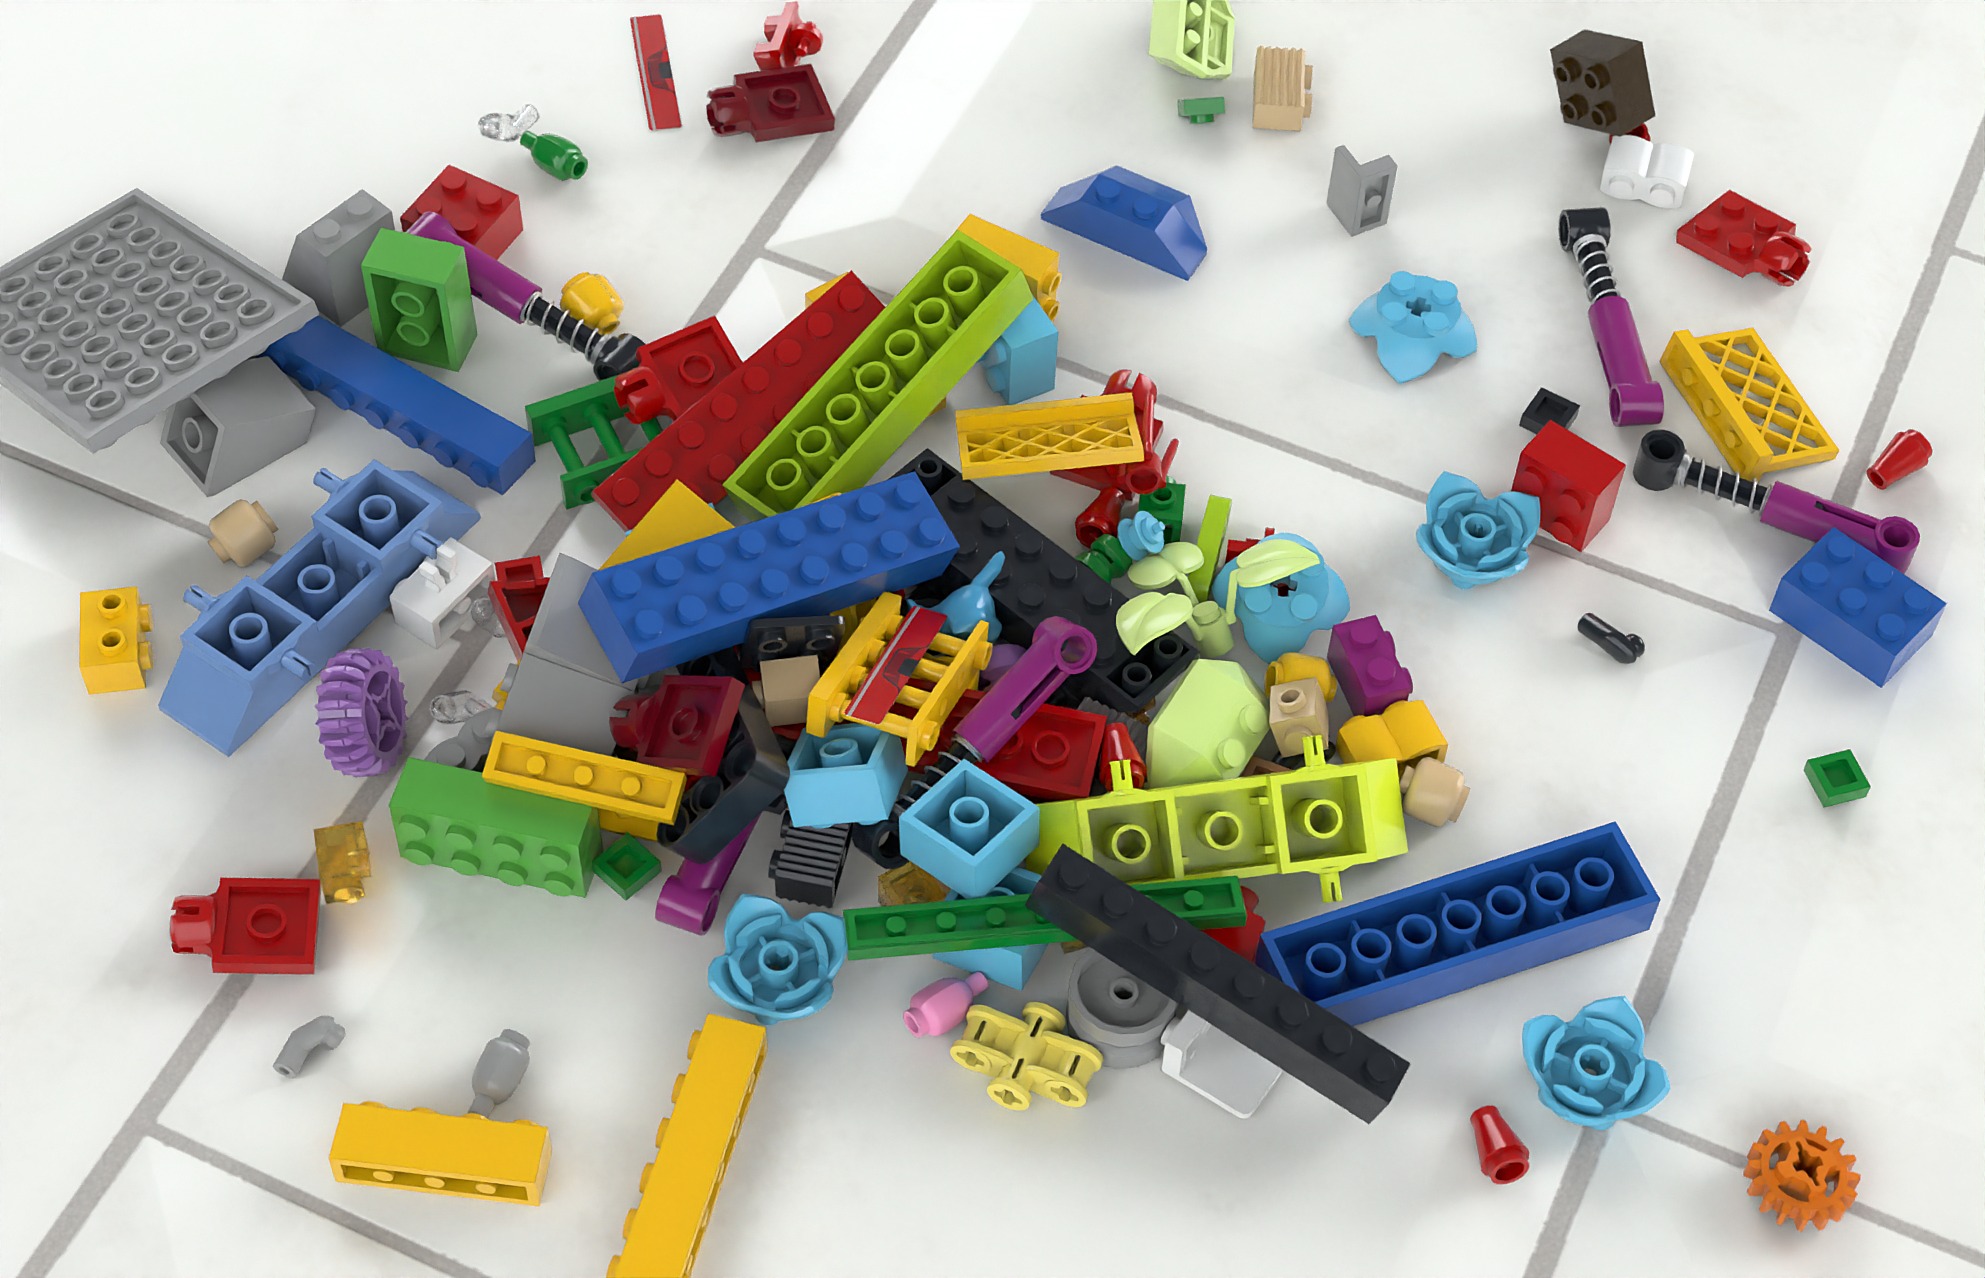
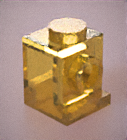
(342, 861)
(908, 886)

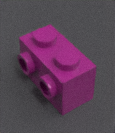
(1367, 666)

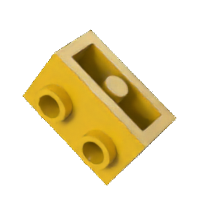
(114, 640)

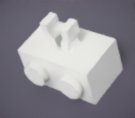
(441, 593)

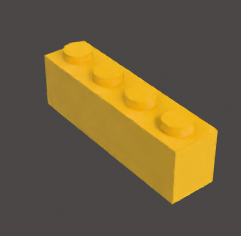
(441, 1153)

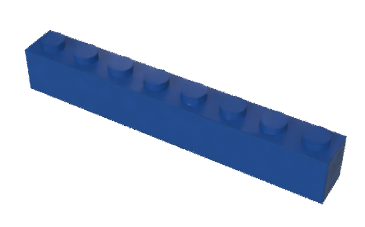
(405, 403)

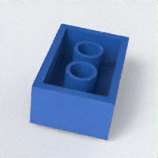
(1857, 607)

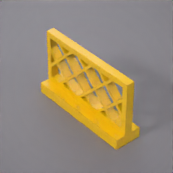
(1724, 411)
(1050, 433)

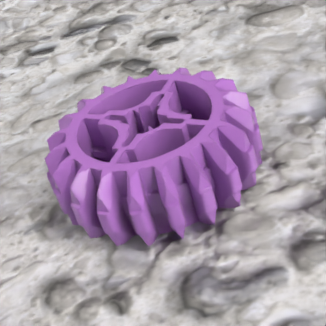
(361, 712)

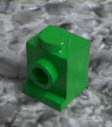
(1166, 506)

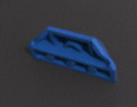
(1132, 218)

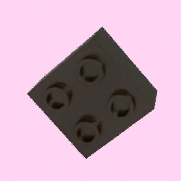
(1603, 82)

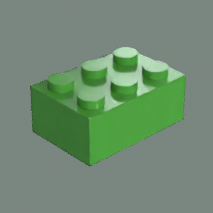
(420, 299)

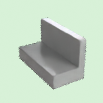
(1360, 193)

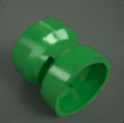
(1106, 558)

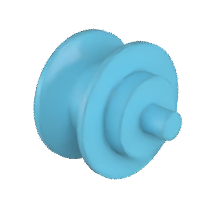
(1141, 535)

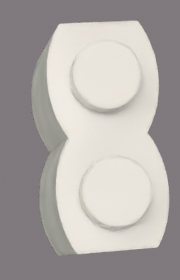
(1646, 171)

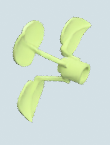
(1157, 614)

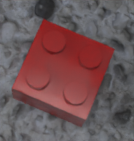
(474, 207)
(1573, 484)

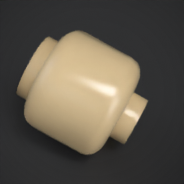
(242, 533)
(1433, 792)

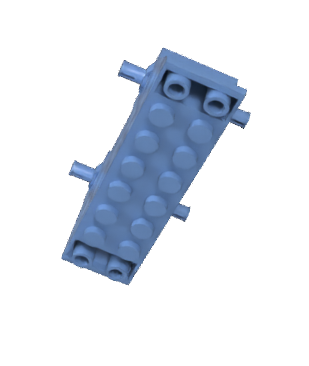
(279, 631)

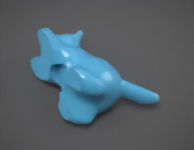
(970, 605)

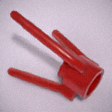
(1151, 473)

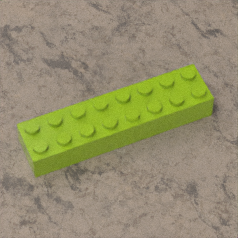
(884, 381)

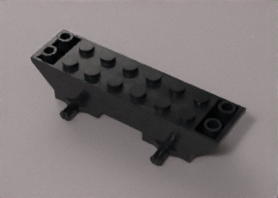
(1043, 583)

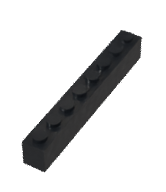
(1217, 984)

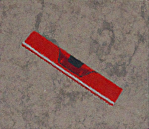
(655, 72)
(895, 665)

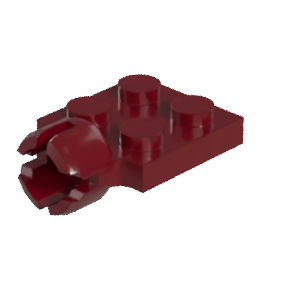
(771, 105)
(680, 724)

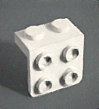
(1216, 1065)

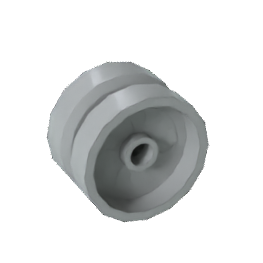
(1116, 1012)

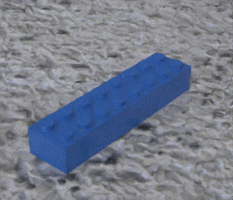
(781, 566)
(1465, 927)

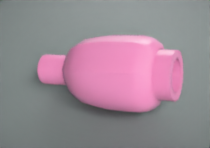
(942, 1004)

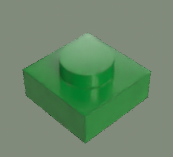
(1201, 109)
(1837, 778)
(626, 866)

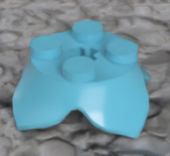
(1414, 324)
(1476, 536)
(1280, 623)
(764, 935)
(1600, 1038)

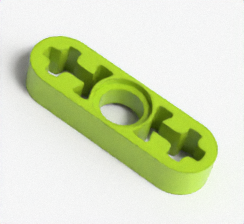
(1210, 543)

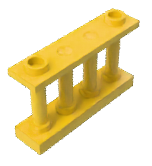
(859, 655)
(627, 793)

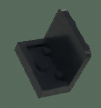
(791, 638)

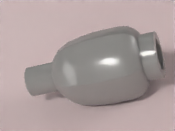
(499, 1071)

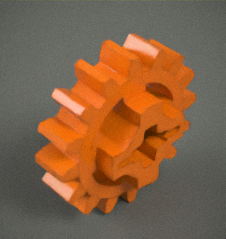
(1801, 1175)

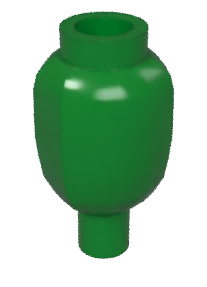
(555, 155)

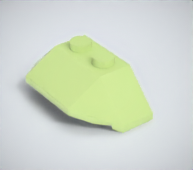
(1193, 37)
(1206, 726)

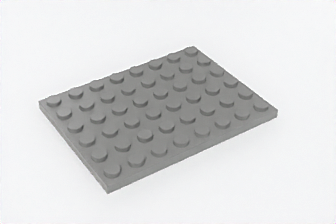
(133, 318)

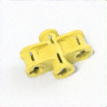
(1026, 1056)

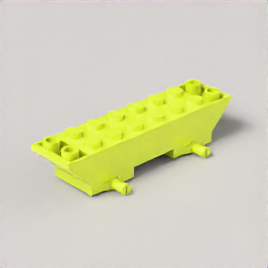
(1239, 827)

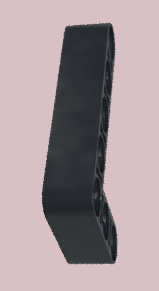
(746, 781)

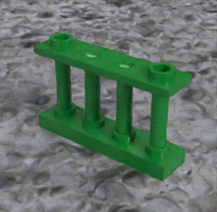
(574, 412)

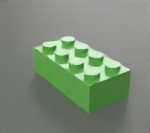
(494, 830)

